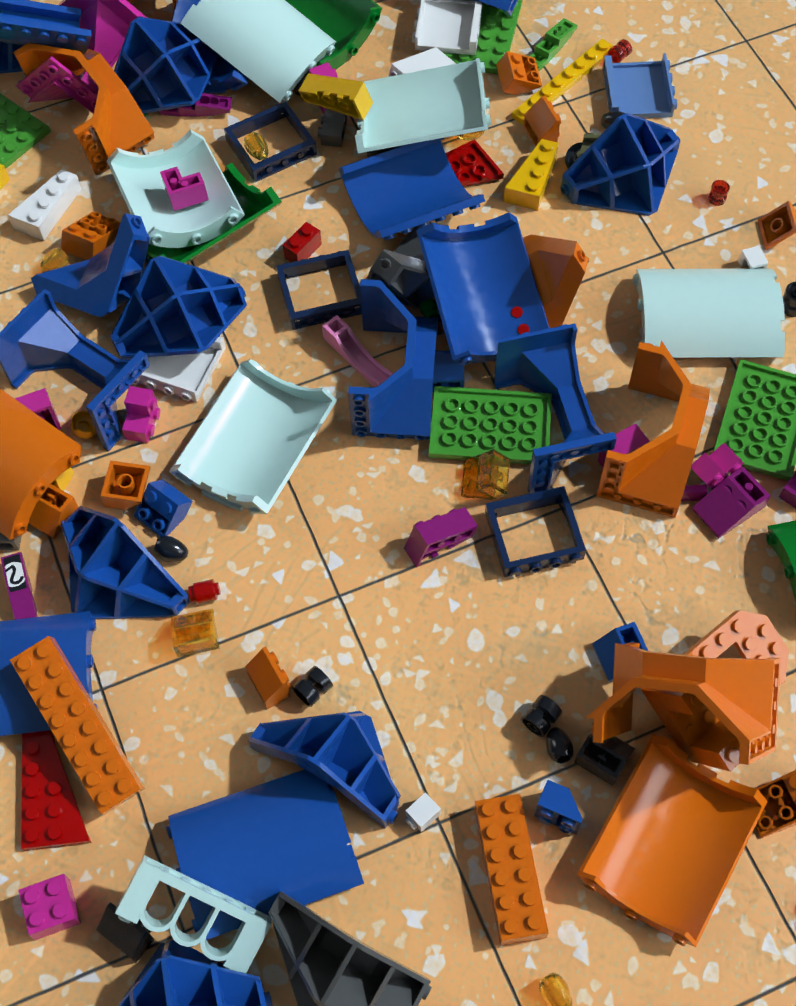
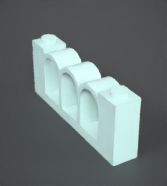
(236, 955)

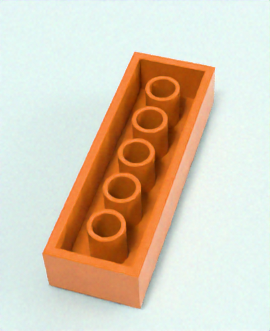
(510, 870)

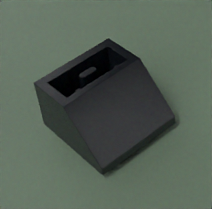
(604, 759)
(128, 937)

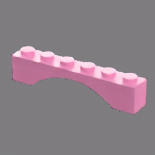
(344, 341)

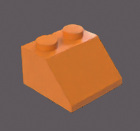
(124, 485)

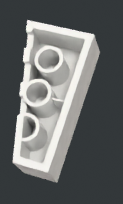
(46, 205)

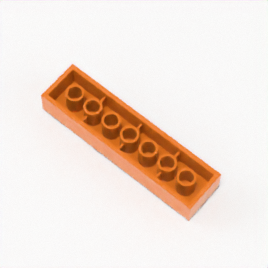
(77, 724)

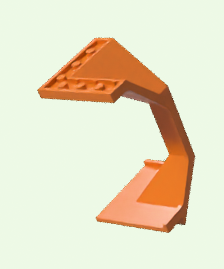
(116, 116)
(659, 470)
(734, 689)

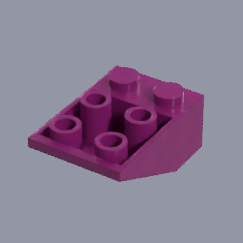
(731, 502)

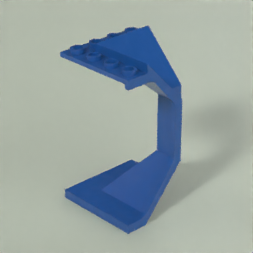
(46, 340)
(548, 364)
(404, 400)

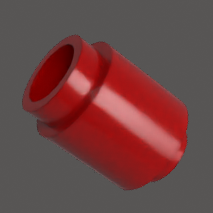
(204, 591)

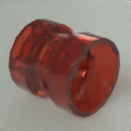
(620, 50)
(718, 192)

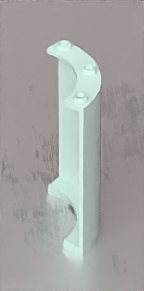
(262, 40)
(424, 106)
(146, 197)
(712, 311)
(252, 439)

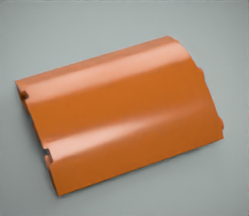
(30, 460)
(671, 842)

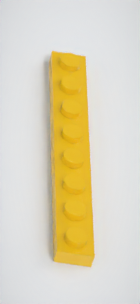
(566, 78)

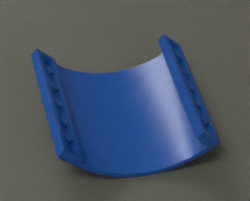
(42, 24)
(405, 188)

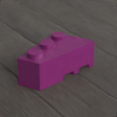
(438, 533)

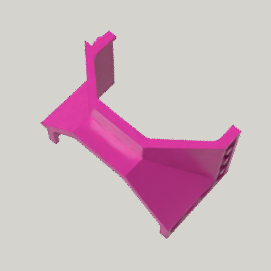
(108, 27)

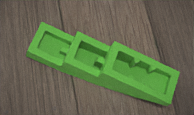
(553, 42)

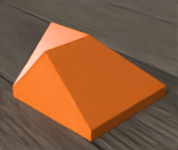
(778, 225)

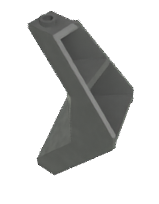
(404, 271)
(337, 968)

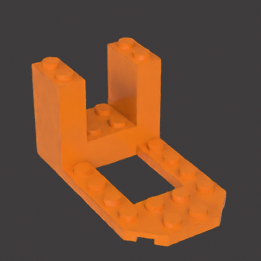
(688, 719)

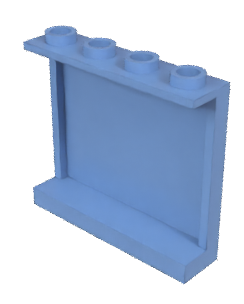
(640, 88)

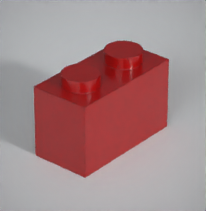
(302, 243)

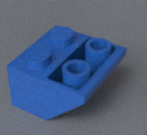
(446, 371)
(162, 507)
(605, 645)
(558, 808)

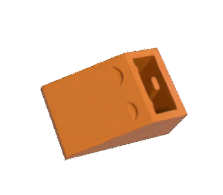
(89, 235)
(781, 805)

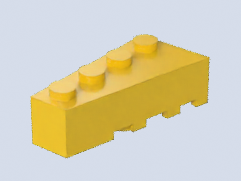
(337, 94)
(531, 179)

